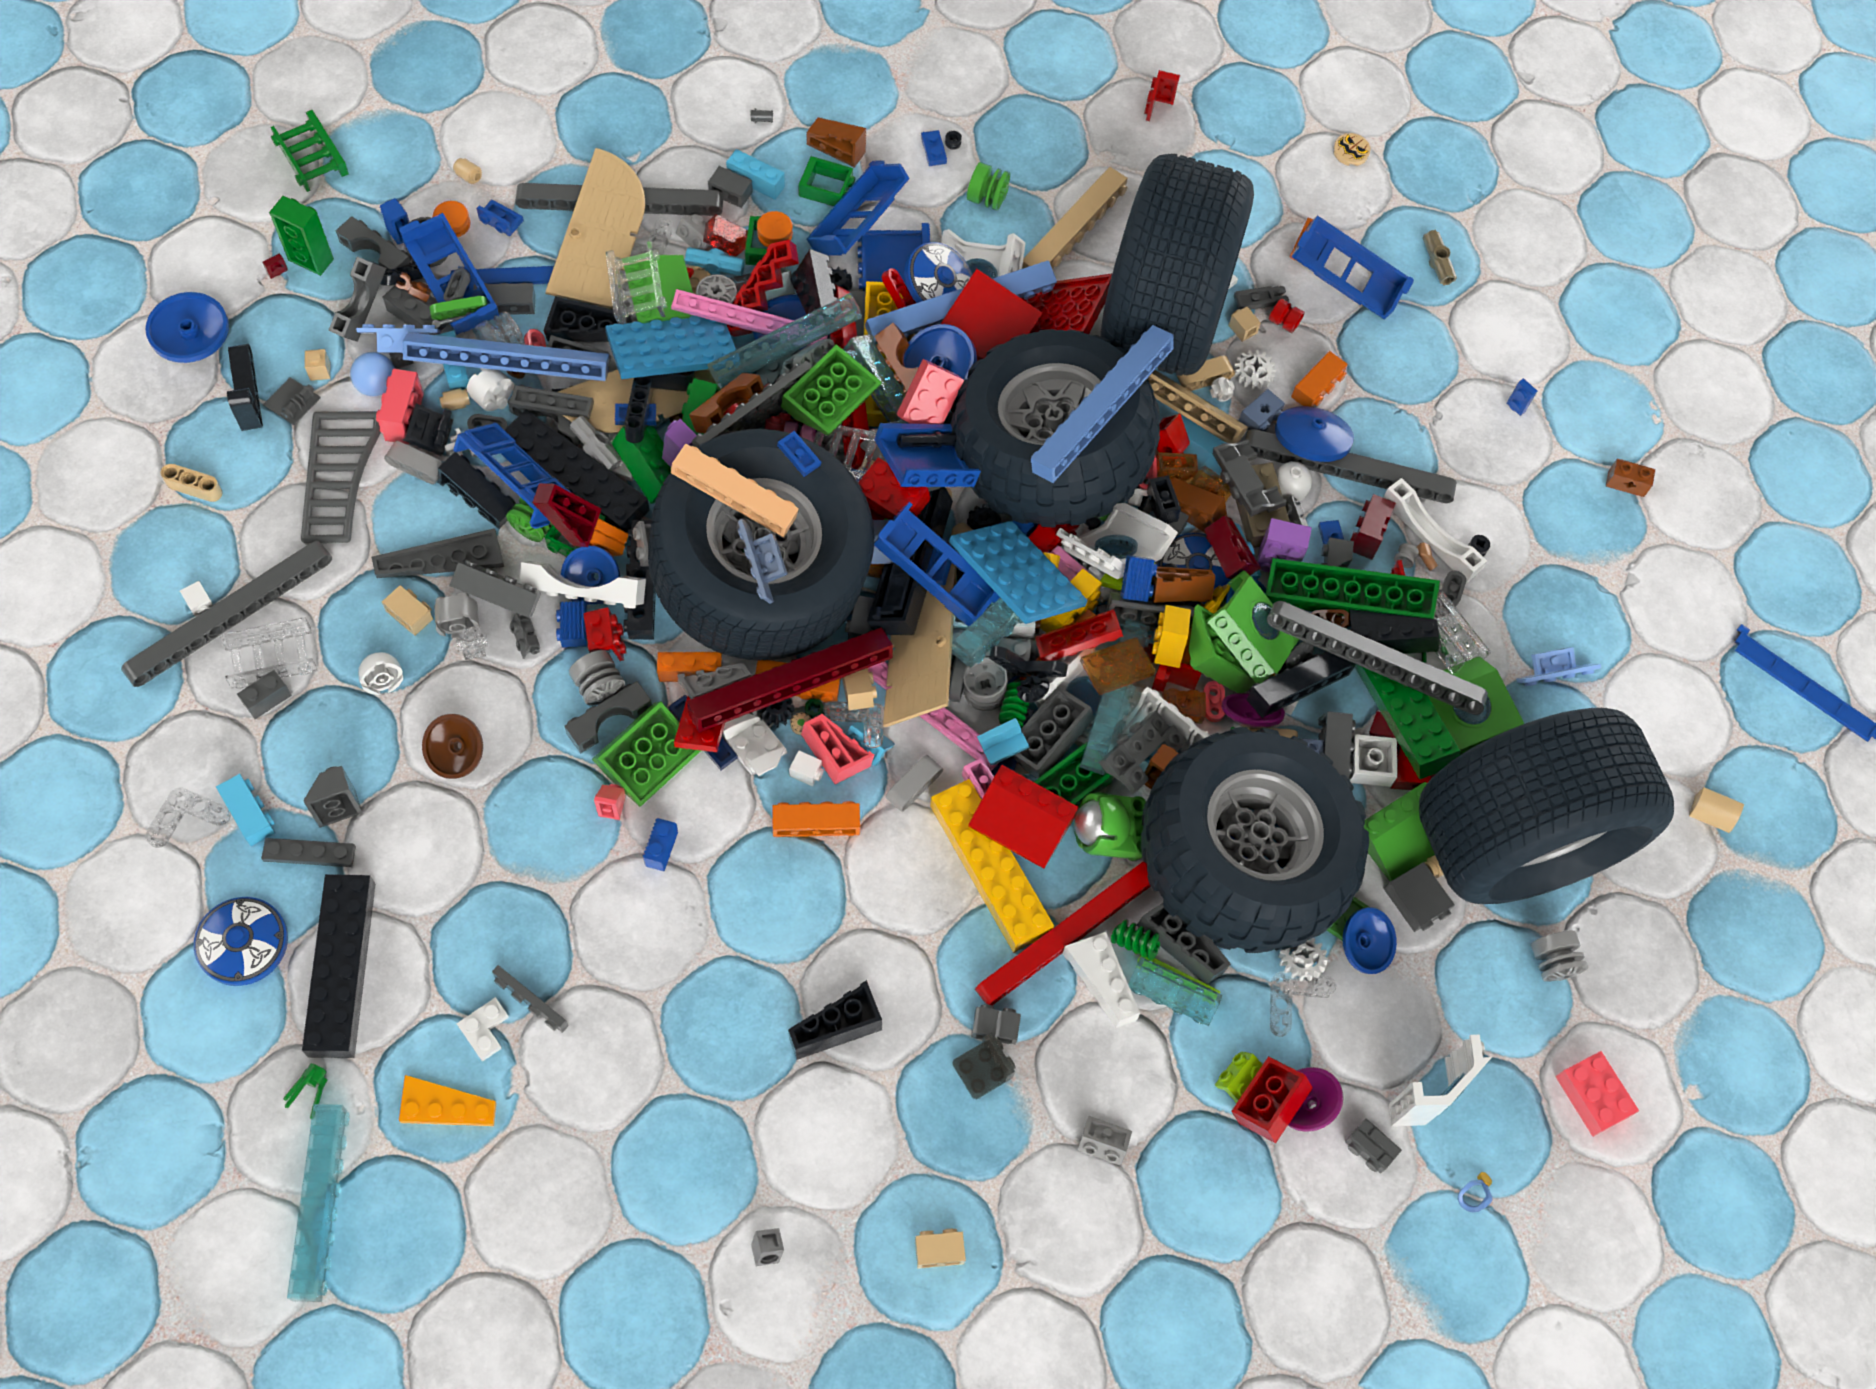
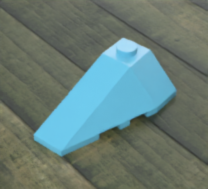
(1202, 444)

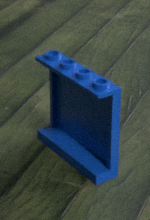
(887, 250)
(923, 465)

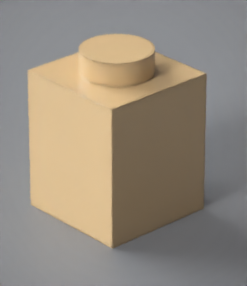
(1244, 323)
(317, 364)

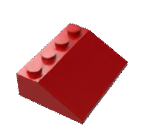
(1023, 816)

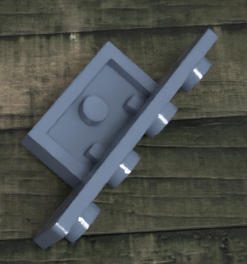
(765, 559)

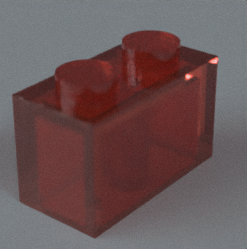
(725, 235)

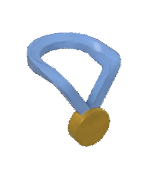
(1485, 1181)

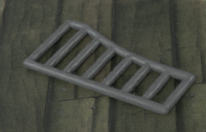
(353, 485)

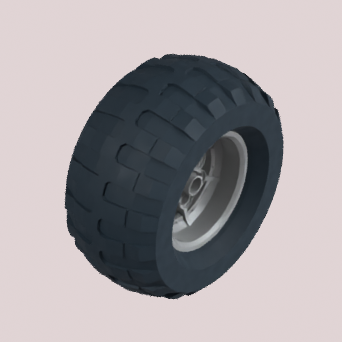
(1030, 391)
(1204, 870)

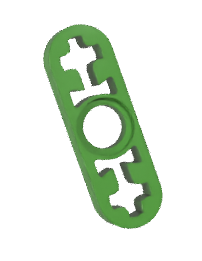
(457, 308)

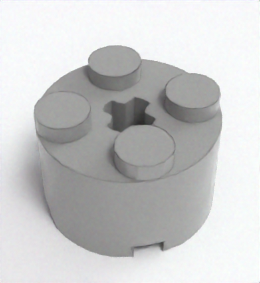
(455, 614)

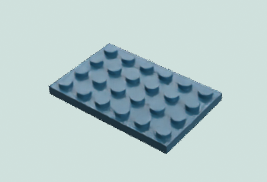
(667, 345)
(1018, 571)

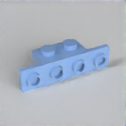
(391, 338)
(1554, 664)

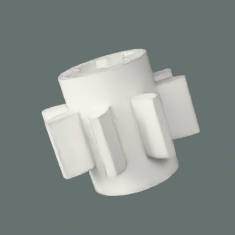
(1222, 389)

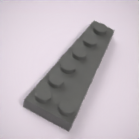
(441, 556)

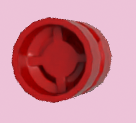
(1286, 315)

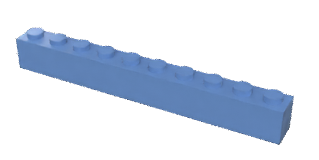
(931, 312)
(505, 356)
(1101, 404)

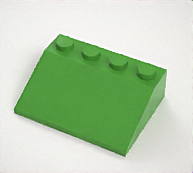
(672, 276)
(829, 391)
(1213, 657)
(645, 754)
(1398, 836)

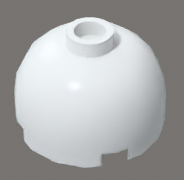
(1294, 480)
(379, 673)

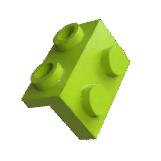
(1239, 1074)

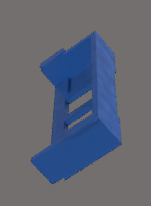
(877, 183)
(433, 241)
(1384, 284)
(493, 440)
(901, 539)

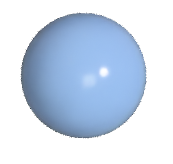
(370, 373)

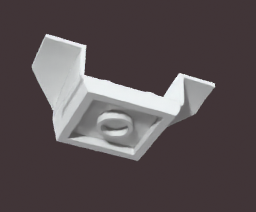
(754, 743)

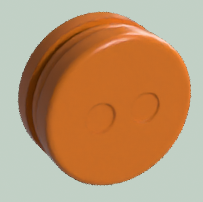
(456, 215)
(774, 227)

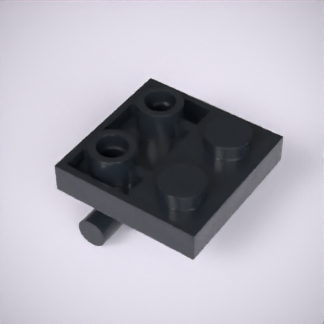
(429, 429)

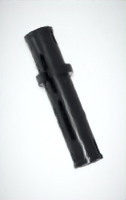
(922, 440)

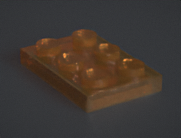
(1117, 666)

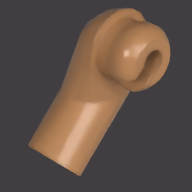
(1426, 555)

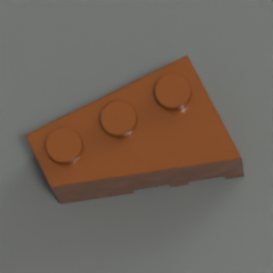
(838, 140)
(1200, 505)
(1182, 584)

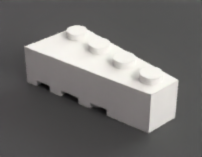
(1101, 972)

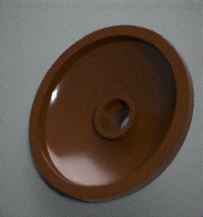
(442, 750)

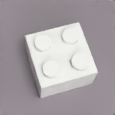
(1374, 760)

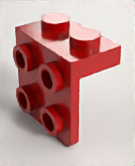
(1163, 91)
(604, 632)

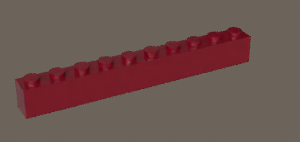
(789, 679)

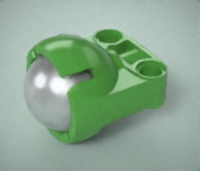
(1110, 825)

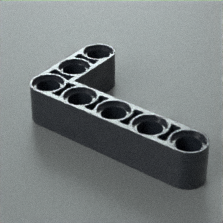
(244, 398)
(641, 398)

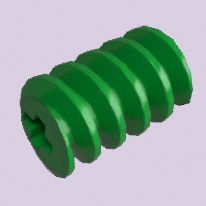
(1013, 706)
(1136, 939)

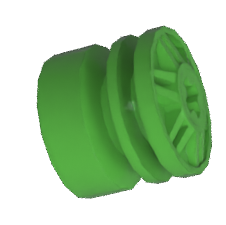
(987, 185)
(520, 519)

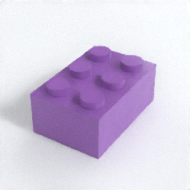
(1283, 541)

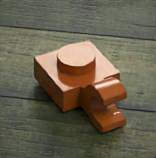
(416, 289)

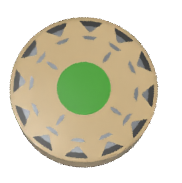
(798, 721)

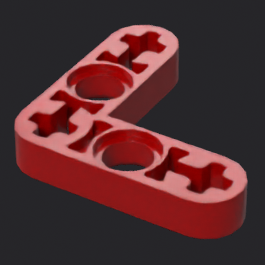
(895, 285)

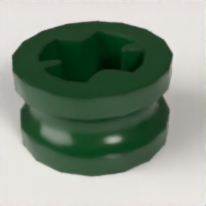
(817, 704)

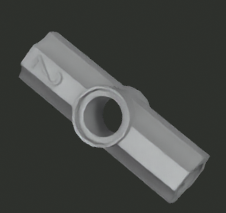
(595, 443)

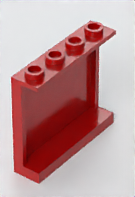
(990, 313)

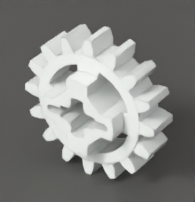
(1261, 375)
(1303, 958)

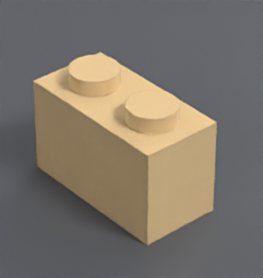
(408, 610)
(859, 690)
(940, 1249)

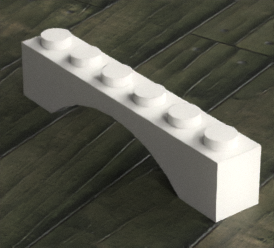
(1451, 551)
(622, 590)

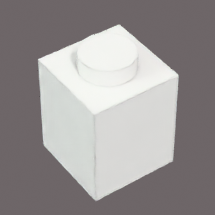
(196, 598)
(806, 768)

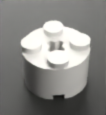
(490, 389)

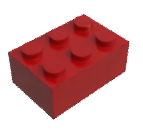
(886, 494)
(1272, 1099)

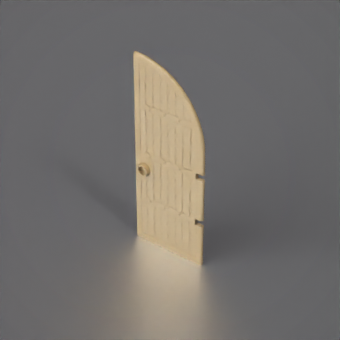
(602, 221)
(618, 391)
(921, 662)

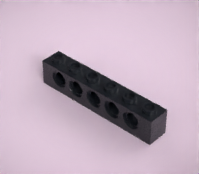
(642, 627)

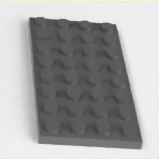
(758, 409)

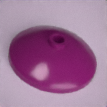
(1242, 713)
(1326, 1095)

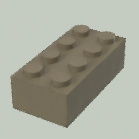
(1256, 526)

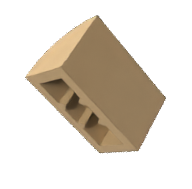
(1716, 809)

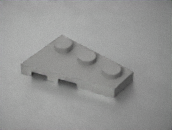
(707, 682)

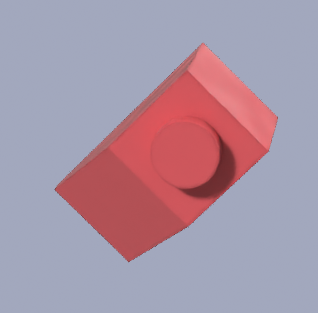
(610, 801)

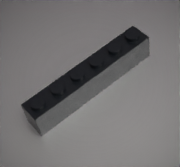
(1298, 682)

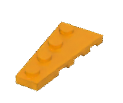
(437, 1104)

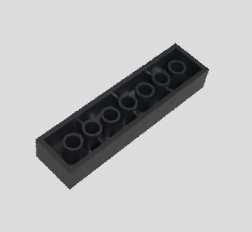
(578, 471)
(906, 620)
(339, 967)

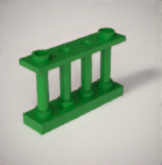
(320, 137)

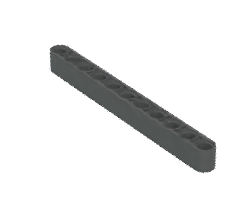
(657, 200)
(1359, 469)
(226, 614)
(1377, 657)

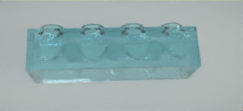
(985, 633)
(1174, 991)

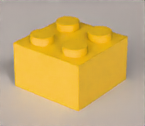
(1171, 636)

